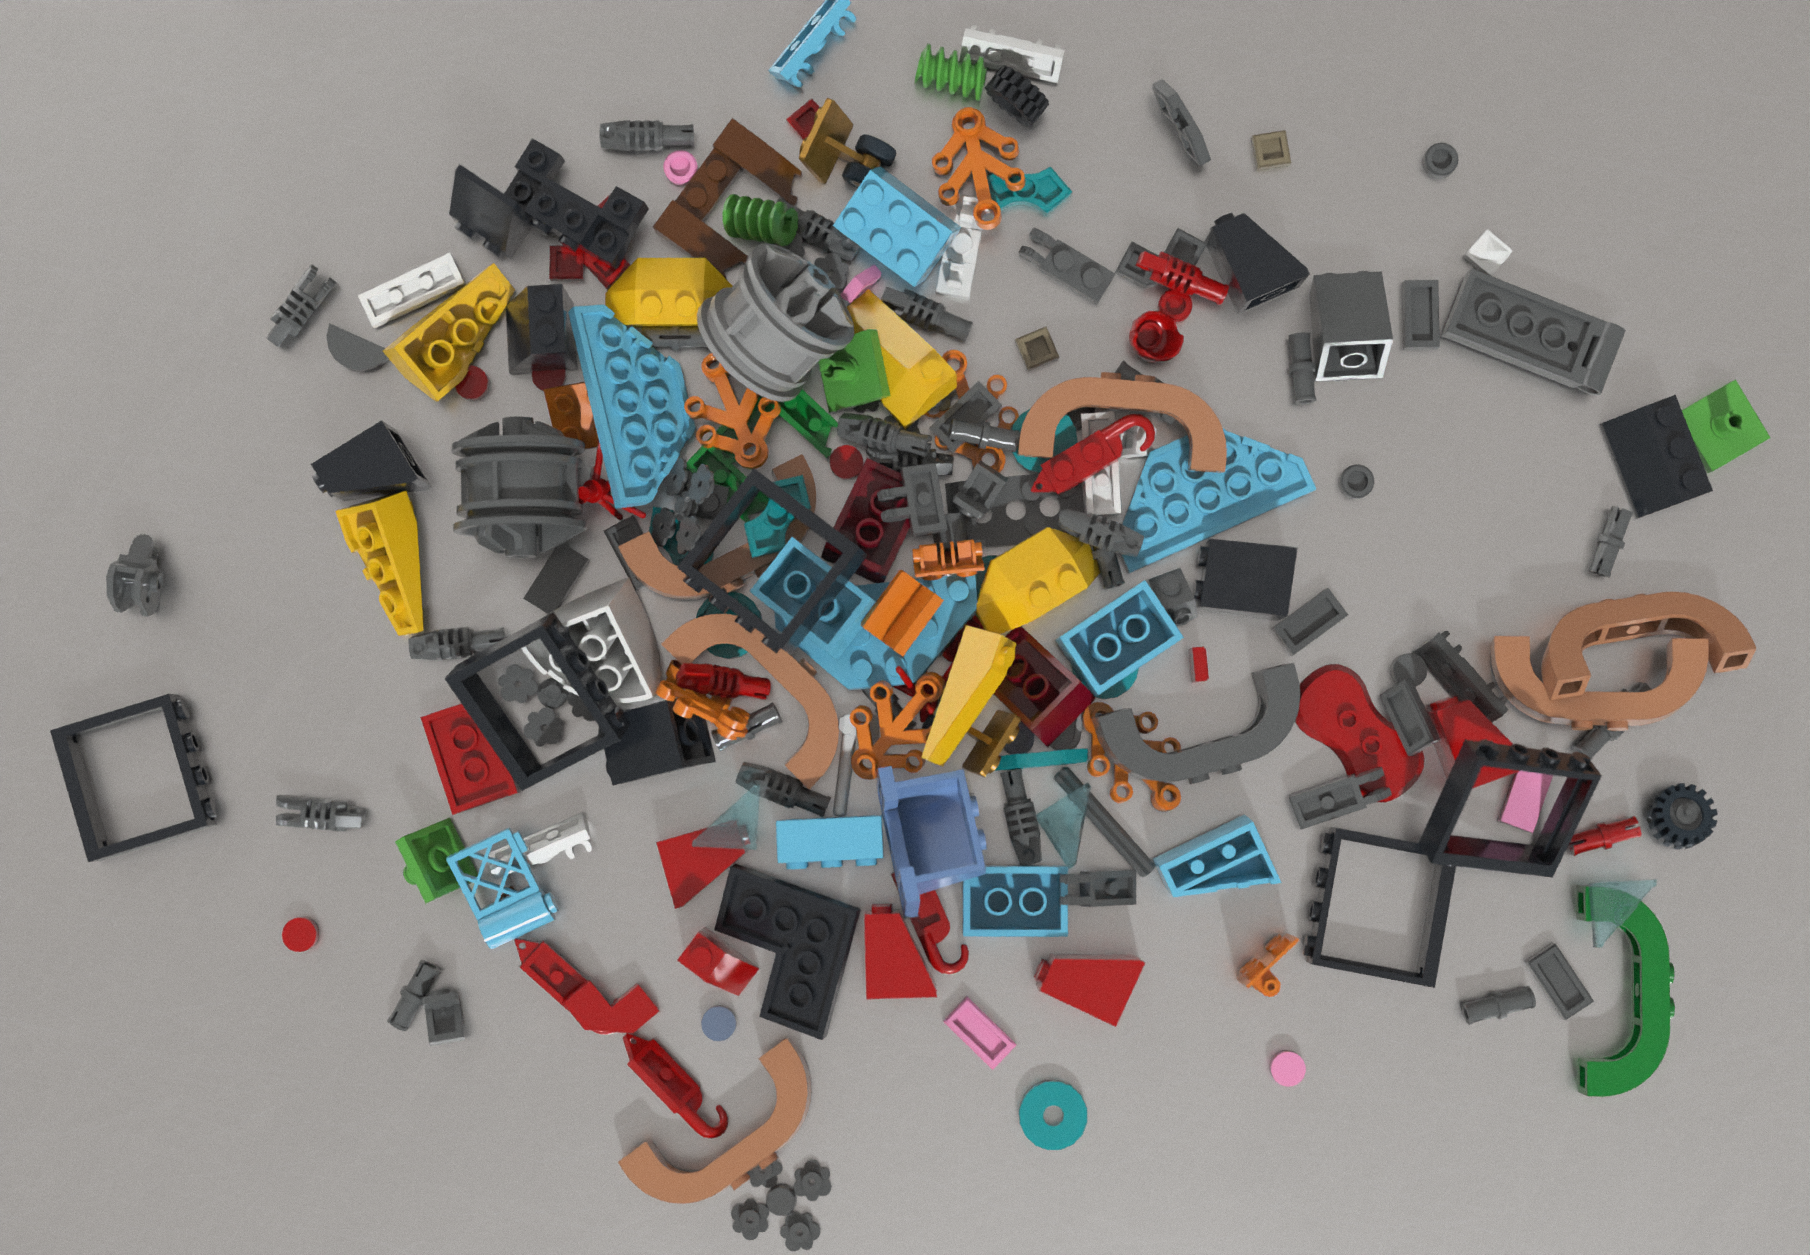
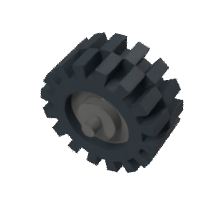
(1682, 816)

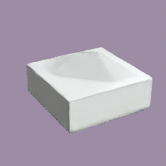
(1488, 253)

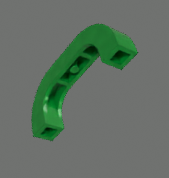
(1650, 1007)

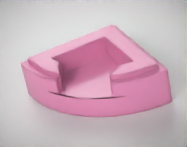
(859, 282)

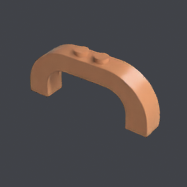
(1200, 422)
(725, 571)
(1636, 617)
(796, 677)
(1516, 679)
(666, 1183)

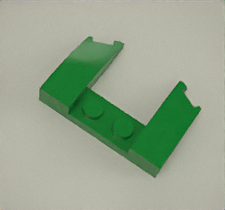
(800, 414)

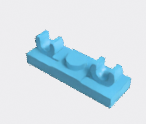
(811, 40)

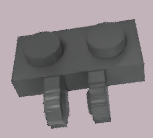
(922, 499)

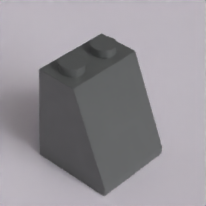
(1350, 326)

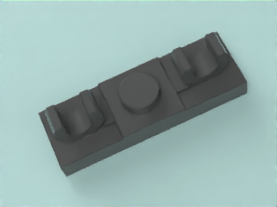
(1460, 676)

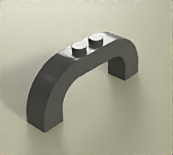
(1276, 714)

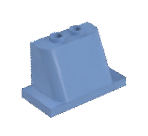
(930, 833)

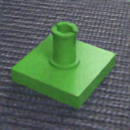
(855, 373)
(1724, 426)
(426, 860)

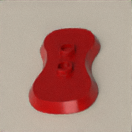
(1343, 717)

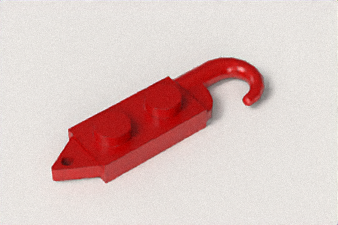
(1090, 455)
(933, 927)
(550, 970)
(671, 1084)

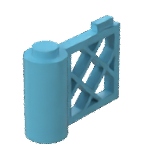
(520, 910)

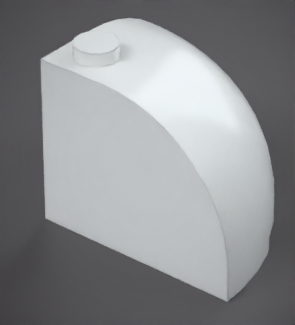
(614, 636)

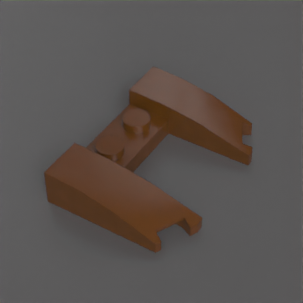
(732, 152)

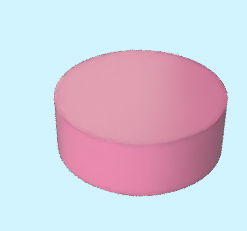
(680, 167)
(1287, 1068)

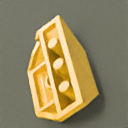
(664, 291)
(1034, 579)

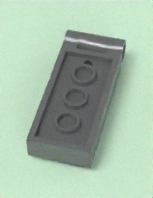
(1533, 332)

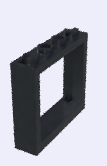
(819, 600)
(498, 728)
(82, 793)
(1504, 856)
(1434, 922)

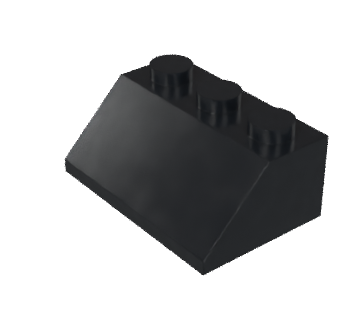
(1656, 456)

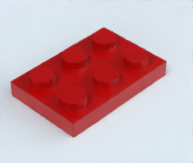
(466, 761)

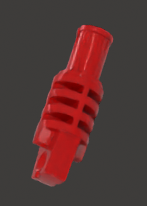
(1181, 276)
(721, 681)

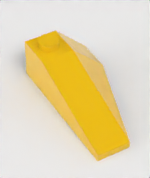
(445, 341)
(913, 368)
(387, 542)
(973, 679)

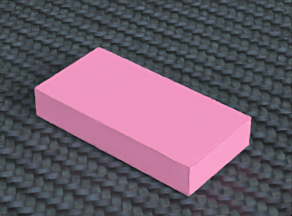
(1525, 800)
(979, 1032)

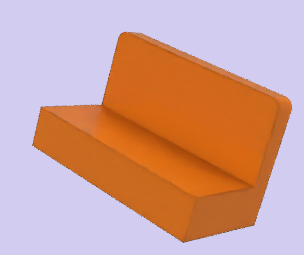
(901, 612)

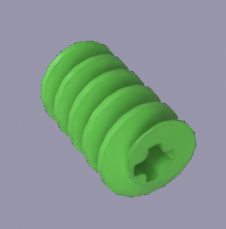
(951, 71)
(759, 220)

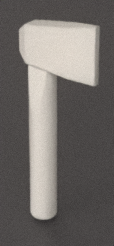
(847, 750)

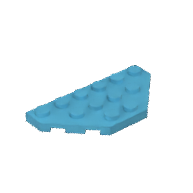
(634, 403)
(1185, 506)
(871, 660)

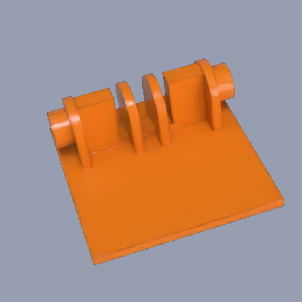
(572, 412)
(933, 564)
(1257, 972)

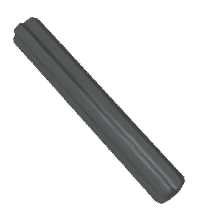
(1108, 825)

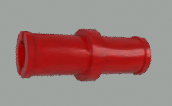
(1605, 835)

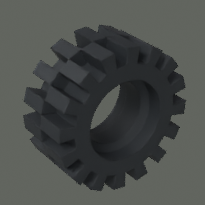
(1017, 95)

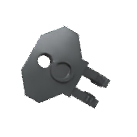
(136, 578)

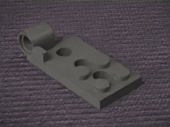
(1000, 528)

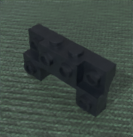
(577, 222)

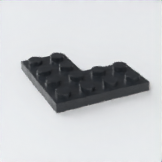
(809, 940)

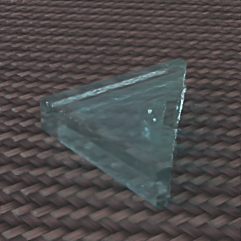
(1065, 822)
(736, 826)
(1613, 903)

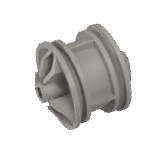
(775, 322)

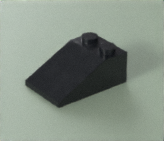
(487, 213)

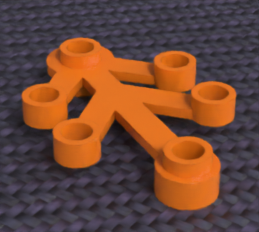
(976, 162)
(734, 417)
(968, 450)
(730, 722)
(892, 730)
(1120, 775)

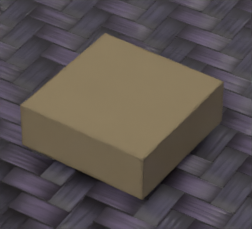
(1271, 150)
(1037, 348)

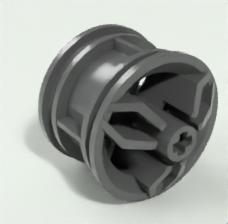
(519, 487)

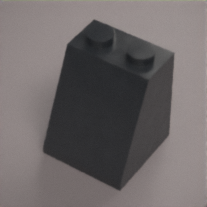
(1252, 262)
(540, 330)
(369, 466)
(1245, 578)
(658, 744)

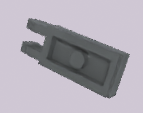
(1069, 266)
(1336, 798)
(1101, 888)

